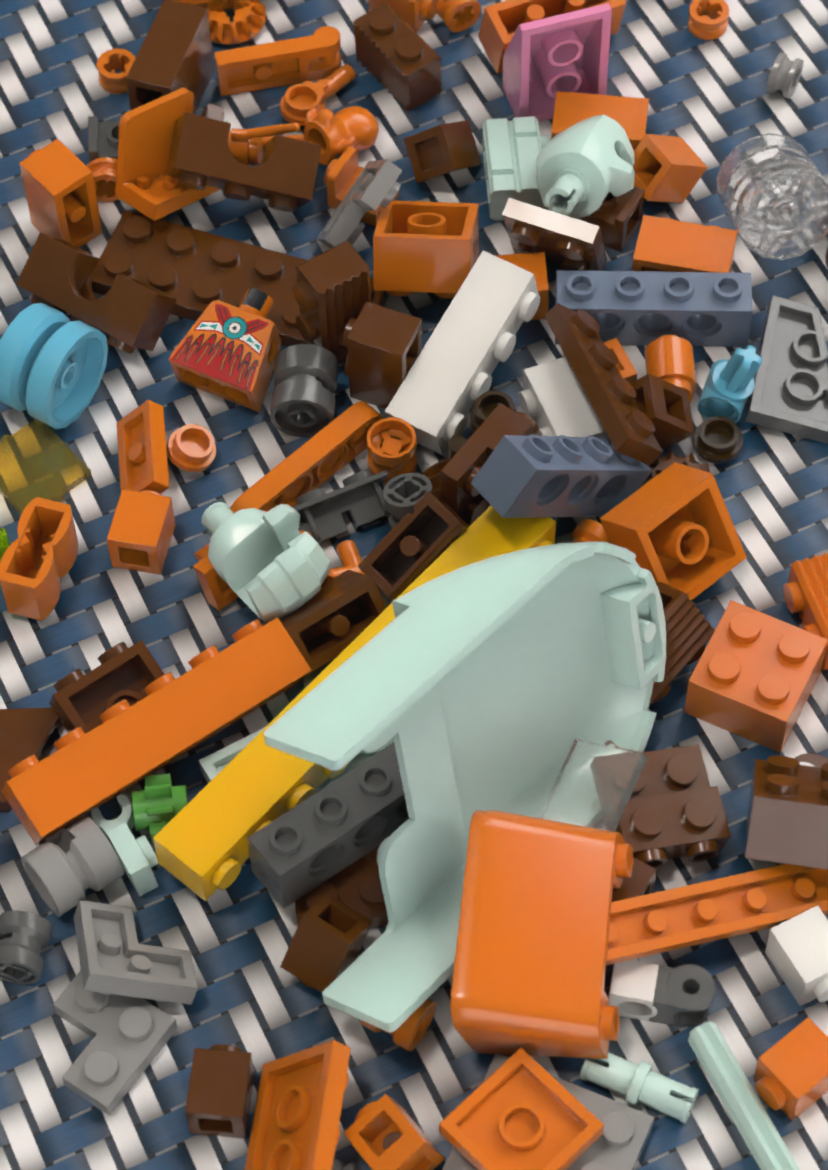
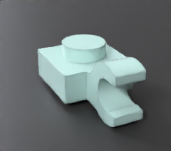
(134, 854)

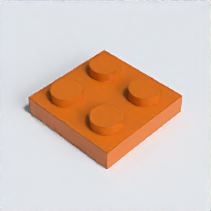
(521, 1121)

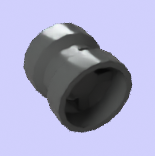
(403, 493)
(21, 944)

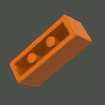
(503, 18)

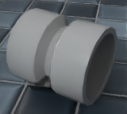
(75, 864)

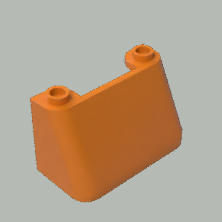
(536, 936)

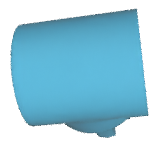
(729, 384)

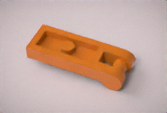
(278, 62)

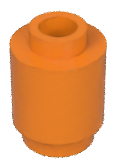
(673, 361)

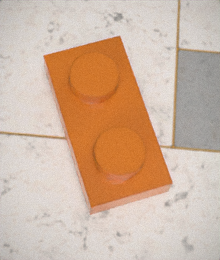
(143, 449)

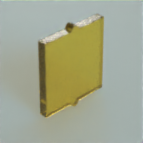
(38, 465)

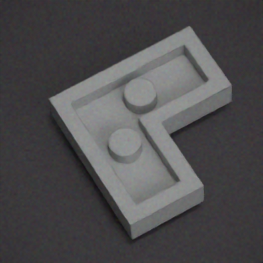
(372, 188)
(120, 966)
(124, 1042)

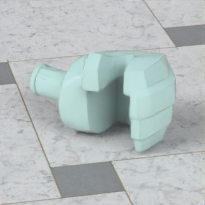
(585, 166)
(265, 557)

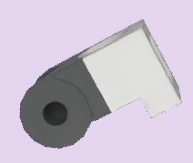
(662, 993)

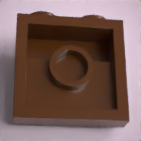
(466, 463)
(120, 676)
(674, 810)

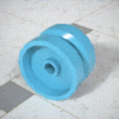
(50, 365)

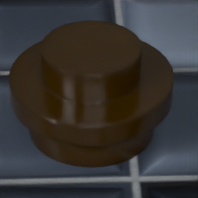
(718, 440)

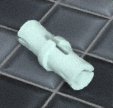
(641, 1085)

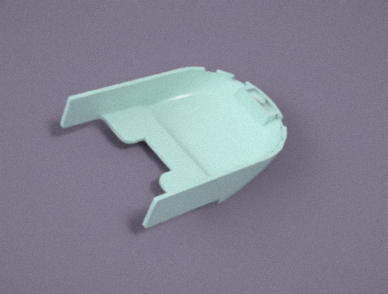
(483, 700)

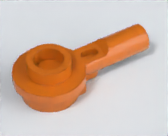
(309, 95)

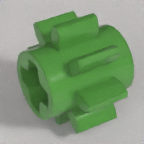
(157, 803)

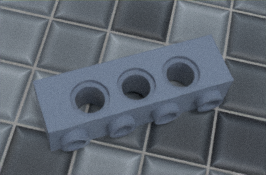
(647, 305)
(557, 476)

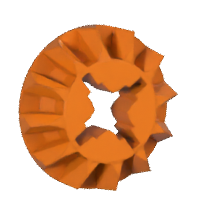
(247, 22)

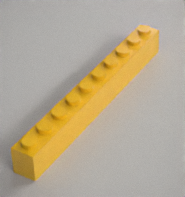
(211, 833)

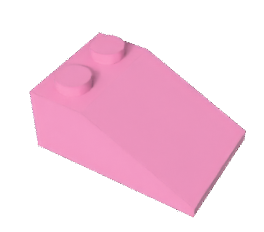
(557, 55)

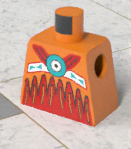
(231, 350)

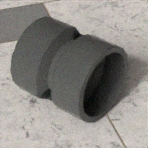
(304, 390)

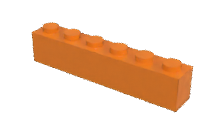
(155, 730)

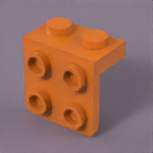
(144, 157)

